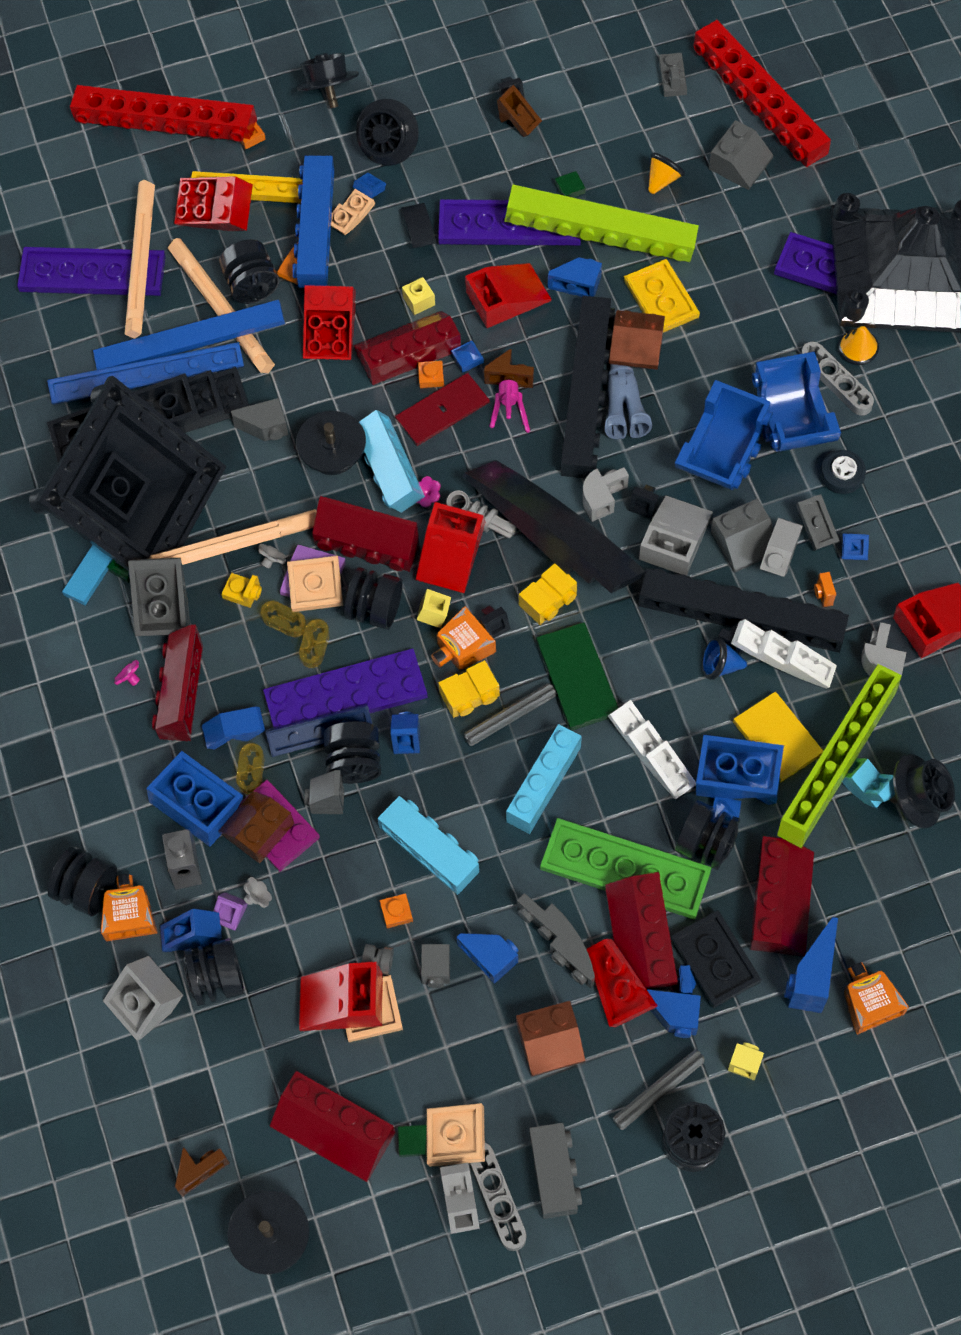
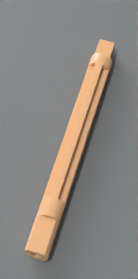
(139, 261)
(218, 302)
(241, 538)

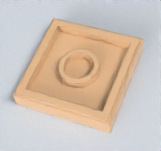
(315, 583)
(390, 1016)
(455, 1135)

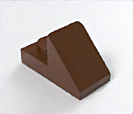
(515, 108)
(502, 369)
(192, 1175)

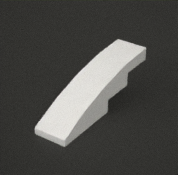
(784, 655)
(652, 750)

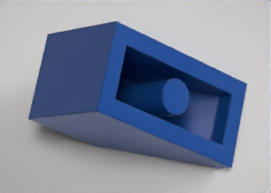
(576, 277)
(405, 733)
(190, 930)
(489, 953)
(677, 1012)

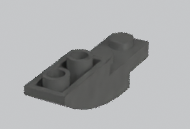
(566, 946)

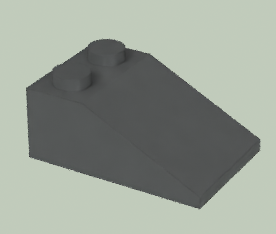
(158, 596)

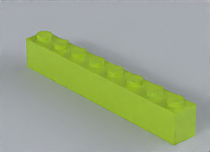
(601, 223)
(839, 756)

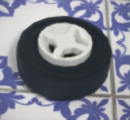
(842, 463)

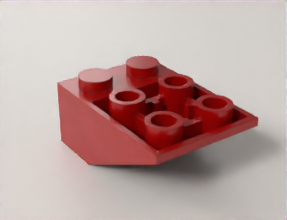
(214, 203)
(505, 292)
(329, 322)
(450, 547)
(931, 618)
(342, 997)

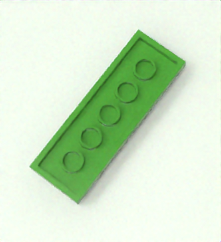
(603, 859)

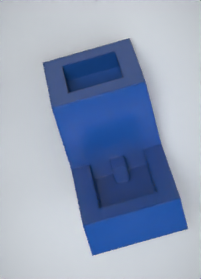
(237, 725)

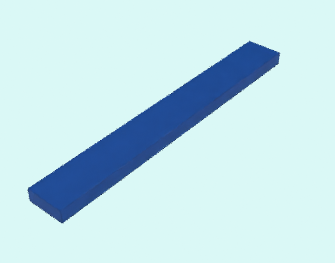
(191, 336)
(147, 372)

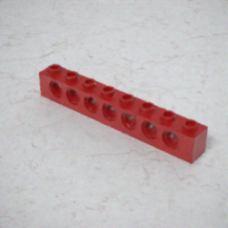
(761, 93)
(163, 113)

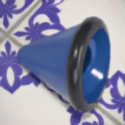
(720, 659)

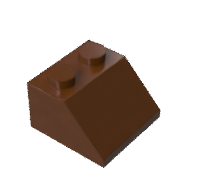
(257, 825)

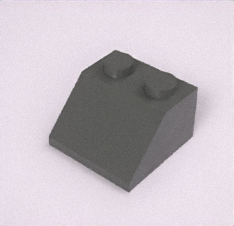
(740, 155)
(743, 534)

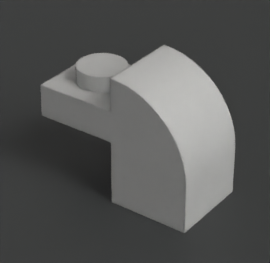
(599, 489)
(877, 653)
(459, 1198)

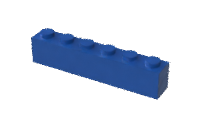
(315, 221)

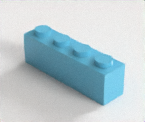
(390, 463)
(543, 779)
(429, 845)

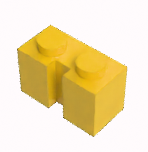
(548, 594)
(469, 690)

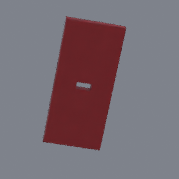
(426, 418)

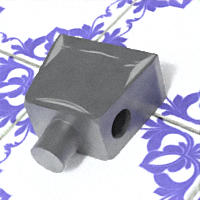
(181, 855)

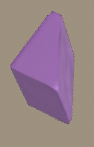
(230, 910)

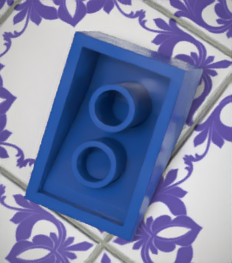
(738, 768)
(811, 982)

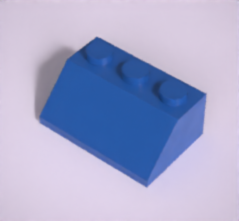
(194, 797)

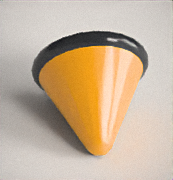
(662, 172)
(858, 346)

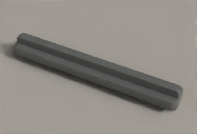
(509, 714)
(658, 1089)

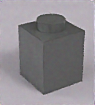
(435, 965)

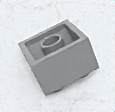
(142, 997)

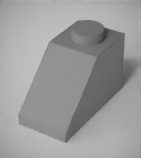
(781, 547)

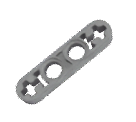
(841, 375)
(501, 1194)

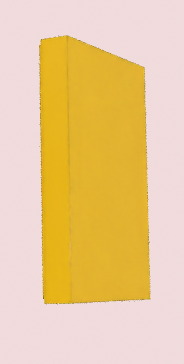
(662, 293)
(776, 724)

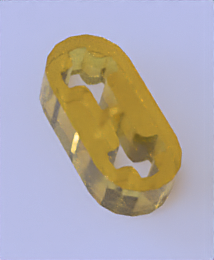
(286, 614)
(309, 642)
(245, 767)

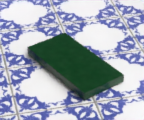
(577, 676)

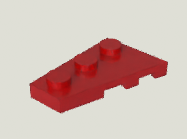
(618, 985)

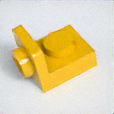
(242, 590)

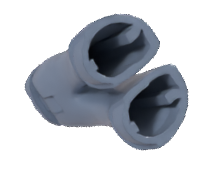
(624, 389)

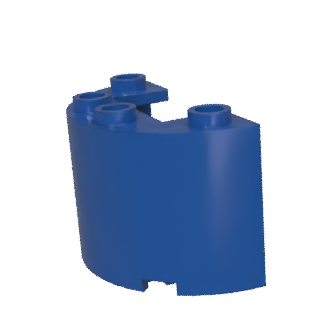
(796, 403)
(725, 436)

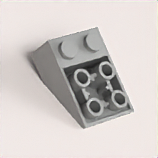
(674, 535)

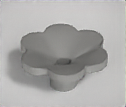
(271, 555)
(256, 893)

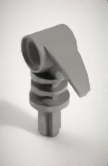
(492, 520)

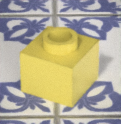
(418, 296)
(433, 608)
(746, 1060)

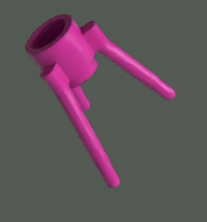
(509, 395)

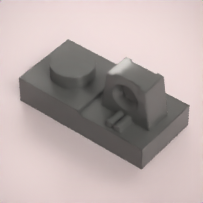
(672, 74)
(817, 522)

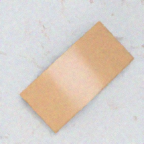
(352, 212)

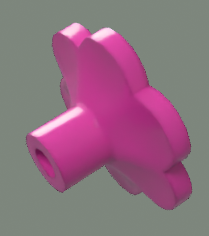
(431, 491)
(128, 674)

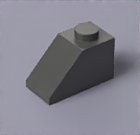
(262, 420)
(326, 794)

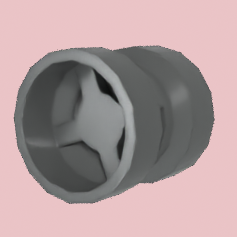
(383, 957)

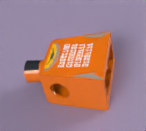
(463, 641)
(126, 911)
(872, 999)

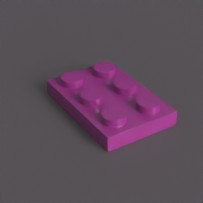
(297, 838)

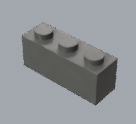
(555, 1170)

